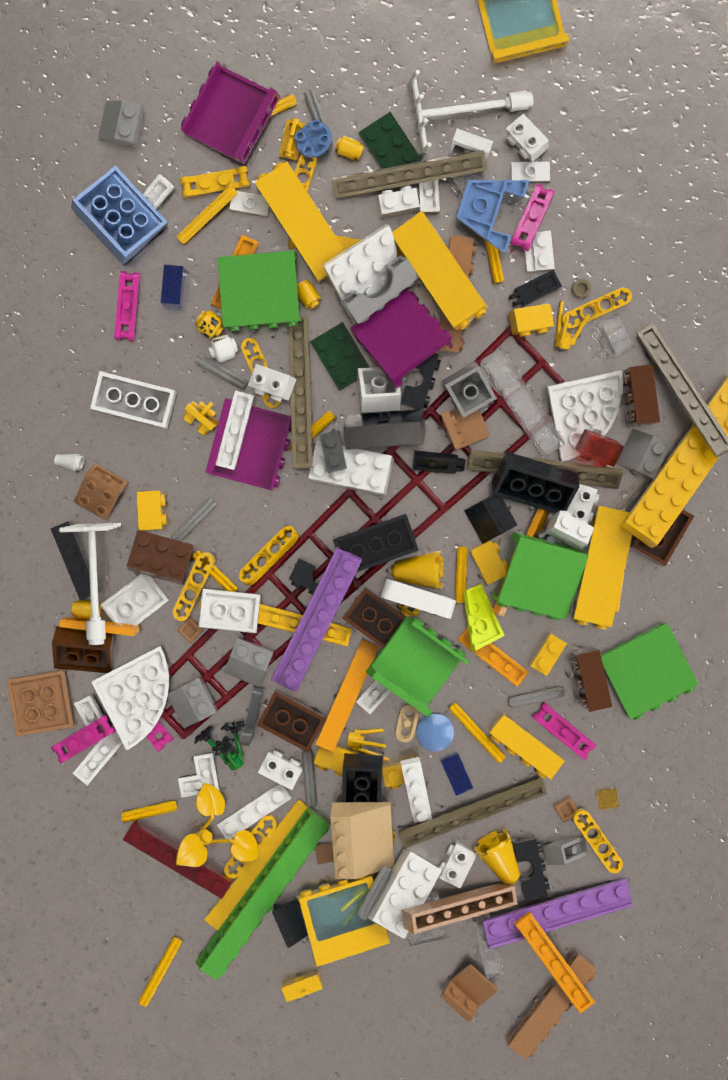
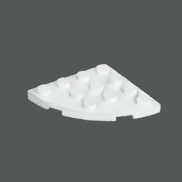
(363, 264)
(582, 405)
(135, 695)

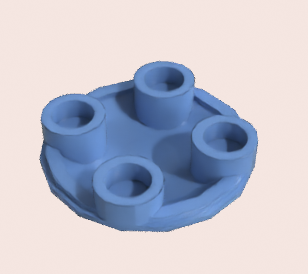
(313, 139)
(435, 732)

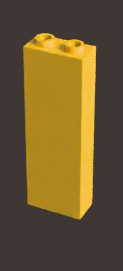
(299, 217)
(439, 271)
(603, 569)

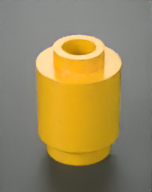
(349, 148)
(308, 295)
(82, 609)

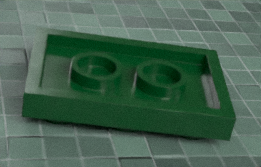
(389, 143)
(339, 355)

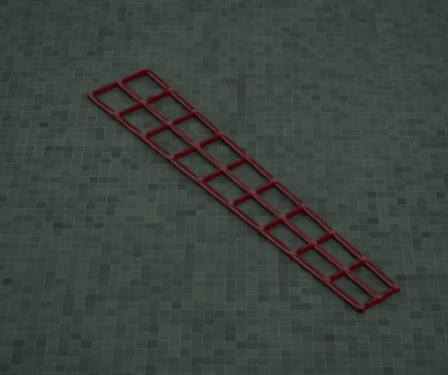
(416, 480)

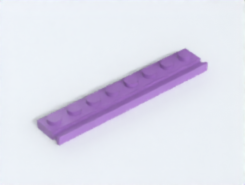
(316, 619)
(560, 911)

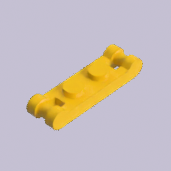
(214, 182)

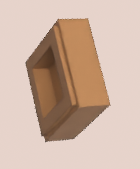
(190, 630)
(565, 809)
(324, 853)

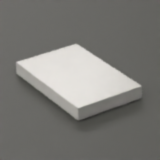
(135, 601)
(229, 610)

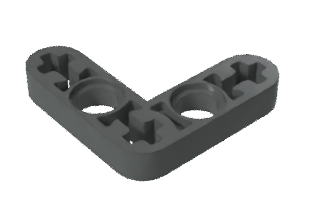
(248, 730)

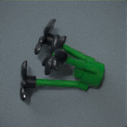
(230, 758)

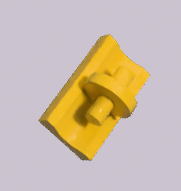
(203, 414)

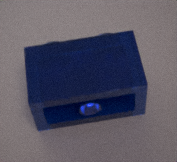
(173, 286)

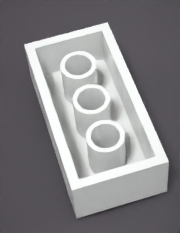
(133, 400)
(364, 472)
(405, 888)

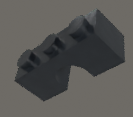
(417, 396)
(303, 576)
(534, 884)

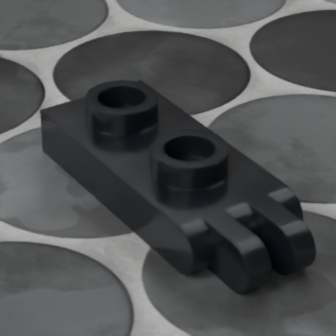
(536, 288)
(437, 462)

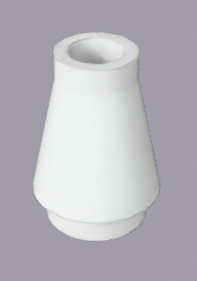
(70, 461)

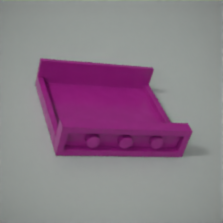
(229, 113)
(401, 336)
(260, 450)

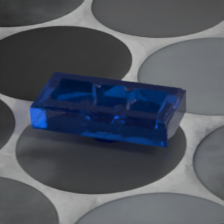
(456, 774)

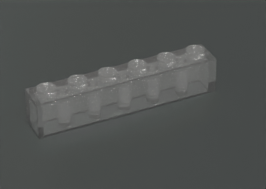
(522, 402)

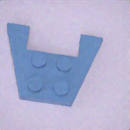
(482, 204)

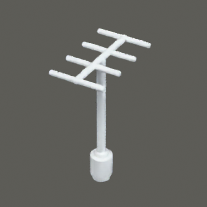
(514, 102)
(95, 626)

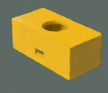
(302, 986)

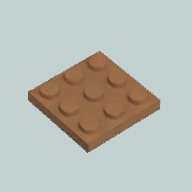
(40, 703)

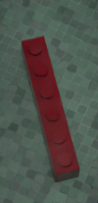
(166, 853)

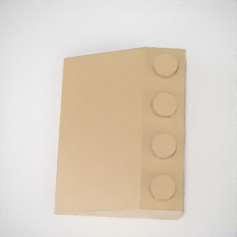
(361, 838)

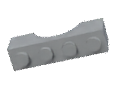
(398, 277)

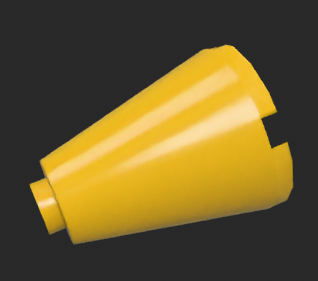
(420, 570)
(498, 854)

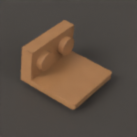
(464, 430)
(99, 491)
(467, 992)

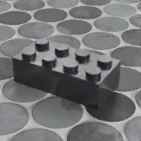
(535, 483)
(380, 542)
(362, 778)

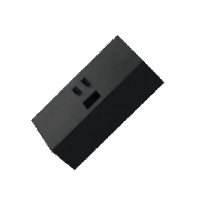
(384, 429)

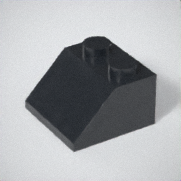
(490, 518)
(290, 920)

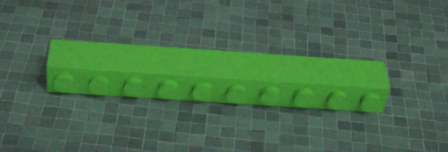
(262, 893)

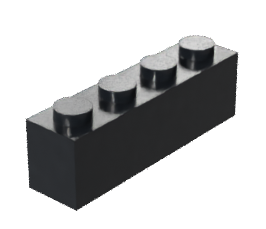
(74, 559)

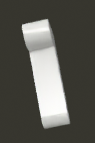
(418, 598)

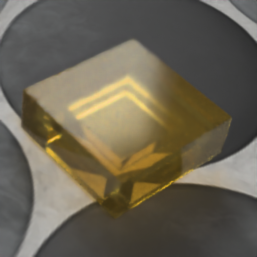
(607, 798)

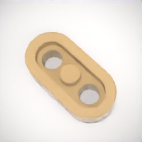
(406, 723)

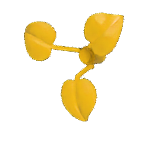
(192, 847)

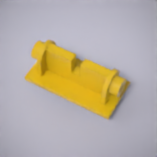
(288, 146)

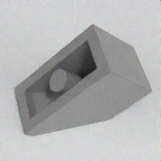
(565, 850)

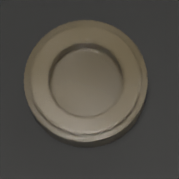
(581, 288)

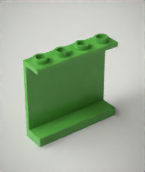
(259, 290)
(541, 577)
(415, 664)
(648, 671)

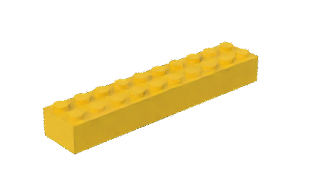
(677, 479)

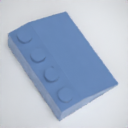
(118, 214)

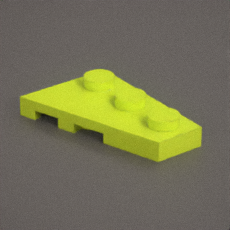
(481, 620)

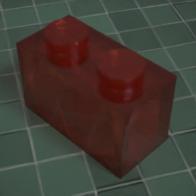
(599, 447)

